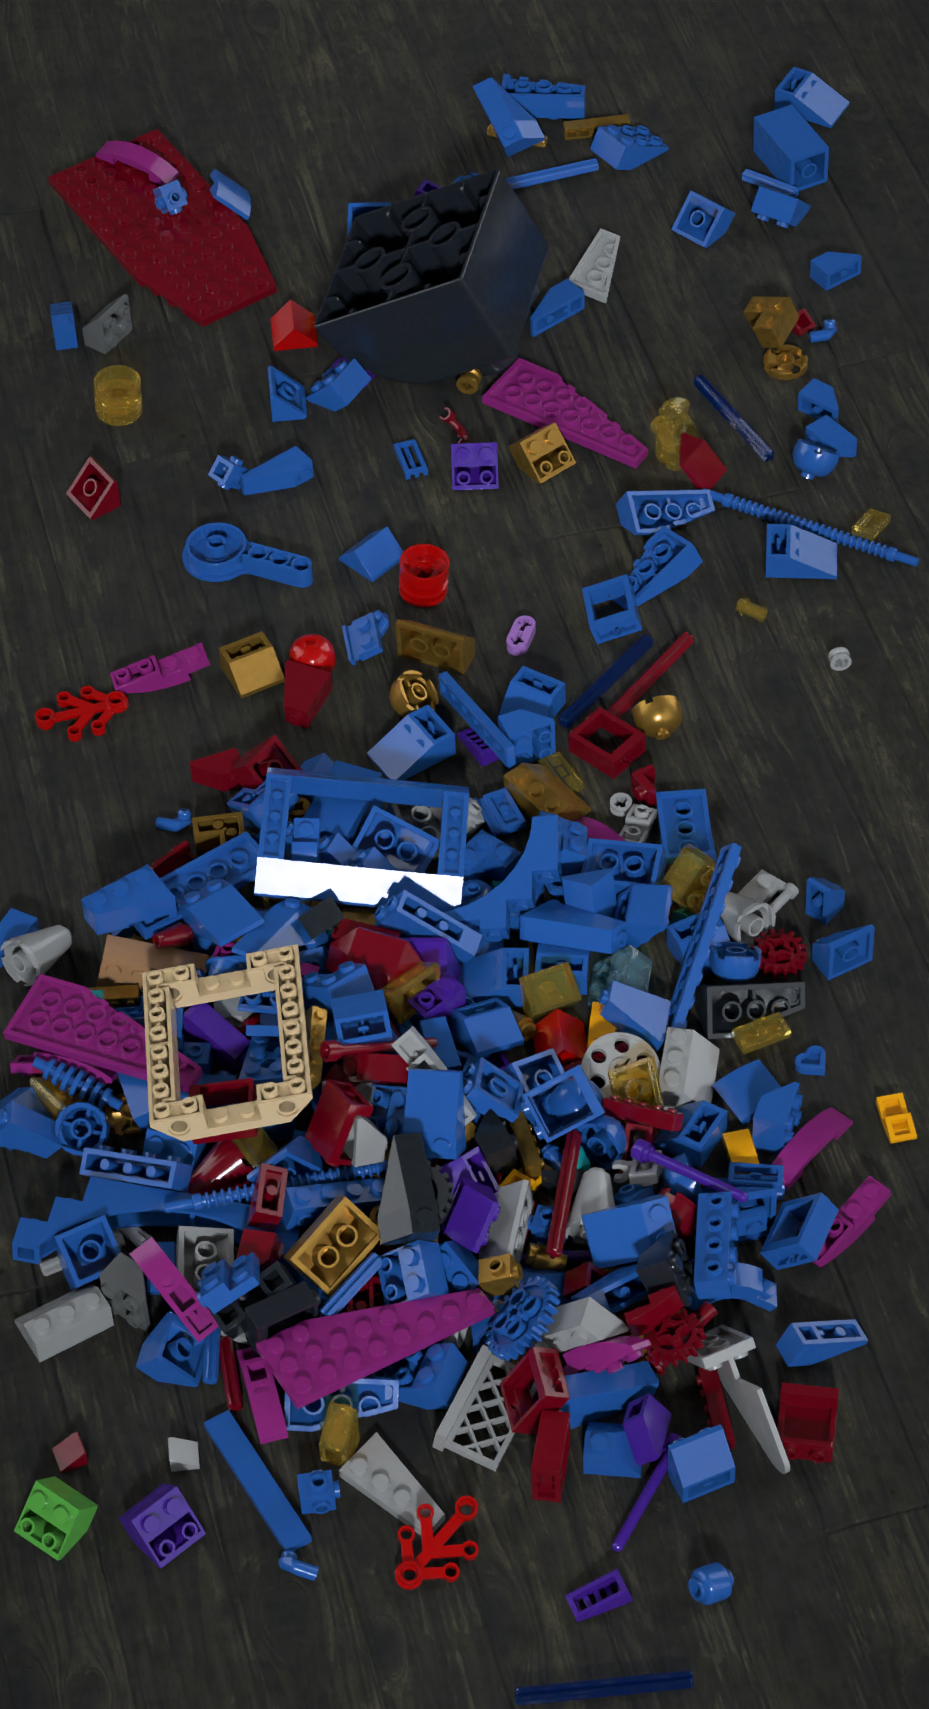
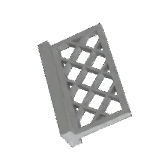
(463, 1405)

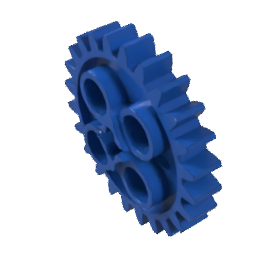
(522, 1318)

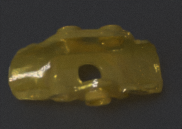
(669, 426)

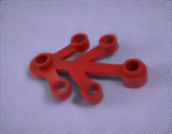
(112, 703)
(433, 1547)

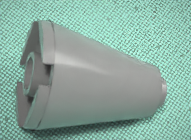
(746, 918)
(35, 953)
(592, 1195)

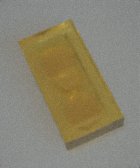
(761, 1033)

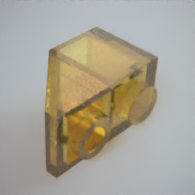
(339, 1434)

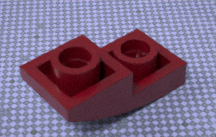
(647, 1318)

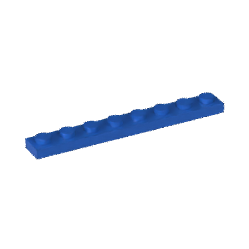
(704, 932)

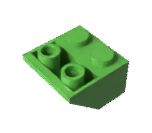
(55, 1517)

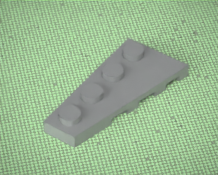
(596, 267)
(389, 1483)

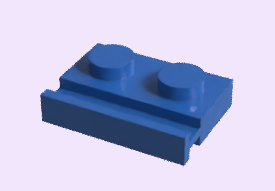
(362, 638)
(501, 813)
(752, 1224)

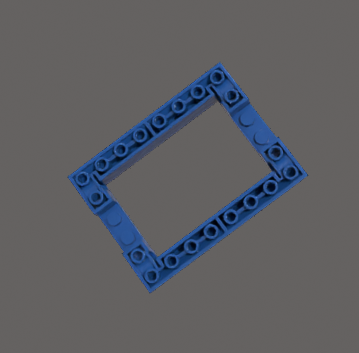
(359, 884)

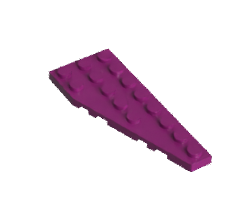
(544, 399)
(82, 1027)

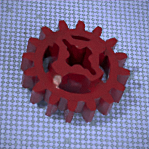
(779, 953)
(676, 1339)

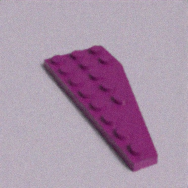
(345, 1347)

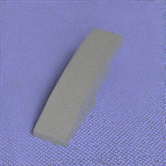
(420, 1055)

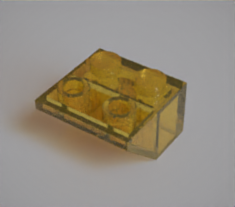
(690, 878)

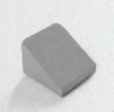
(183, 1454)

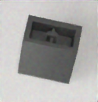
(109, 326)
(126, 1291)

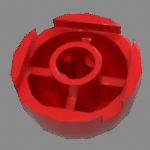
(314, 652)

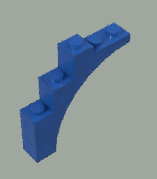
(338, 851)
(518, 891)
(27, 1131)

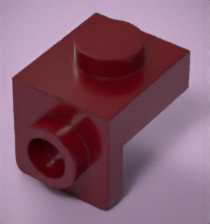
(642, 785)

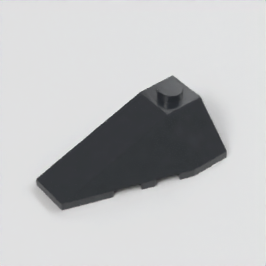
(736, 1004)
(408, 1198)

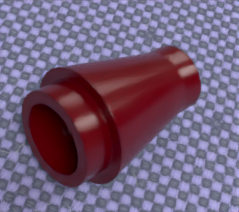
(174, 936)

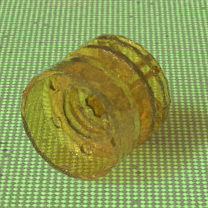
(118, 395)

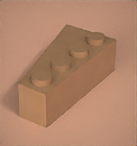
(128, 958)

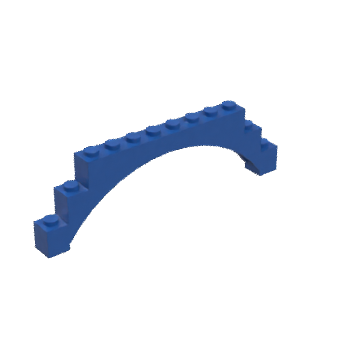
(137, 1206)

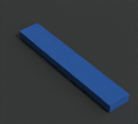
(477, 719)
(257, 1482)

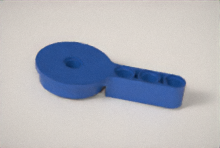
(222, 553)

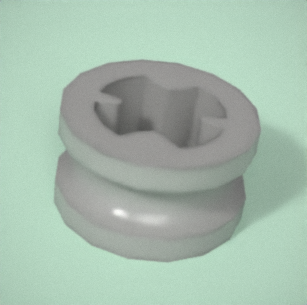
(839, 658)
(620, 798)

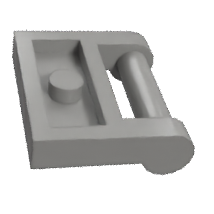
(765, 886)

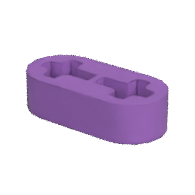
(525, 636)

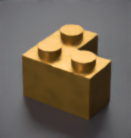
(771, 319)
(216, 830)

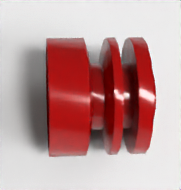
(423, 575)

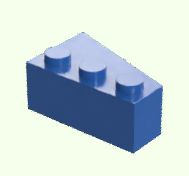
(128, 901)

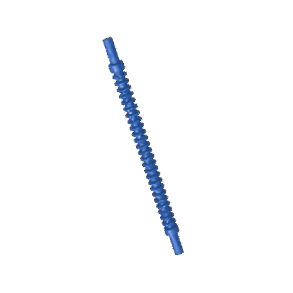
(890, 553)
(198, 1201)

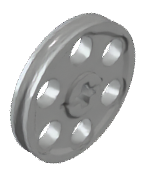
(613, 1058)

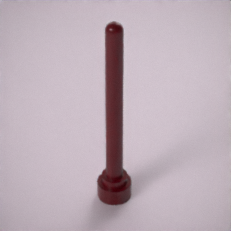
(332, 1050)

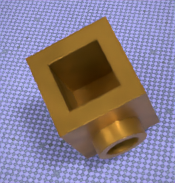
(499, 1275)

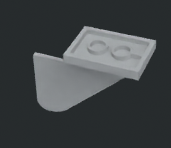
(720, 1351)

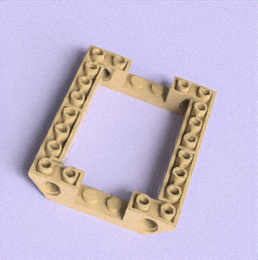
(180, 987)

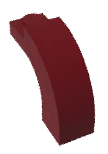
(375, 1069)

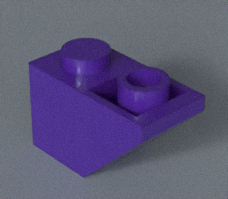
(439, 998)
(646, 1428)

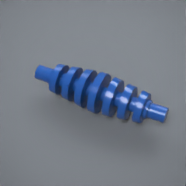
(77, 1083)

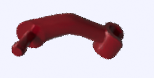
(461, 431)

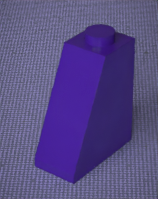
(227, 1043)

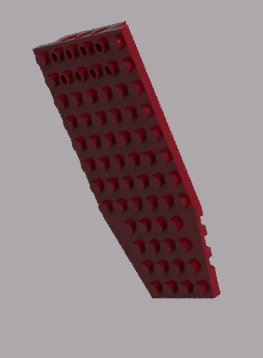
(194, 258)

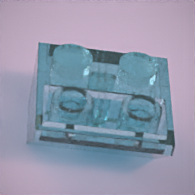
(624, 966)

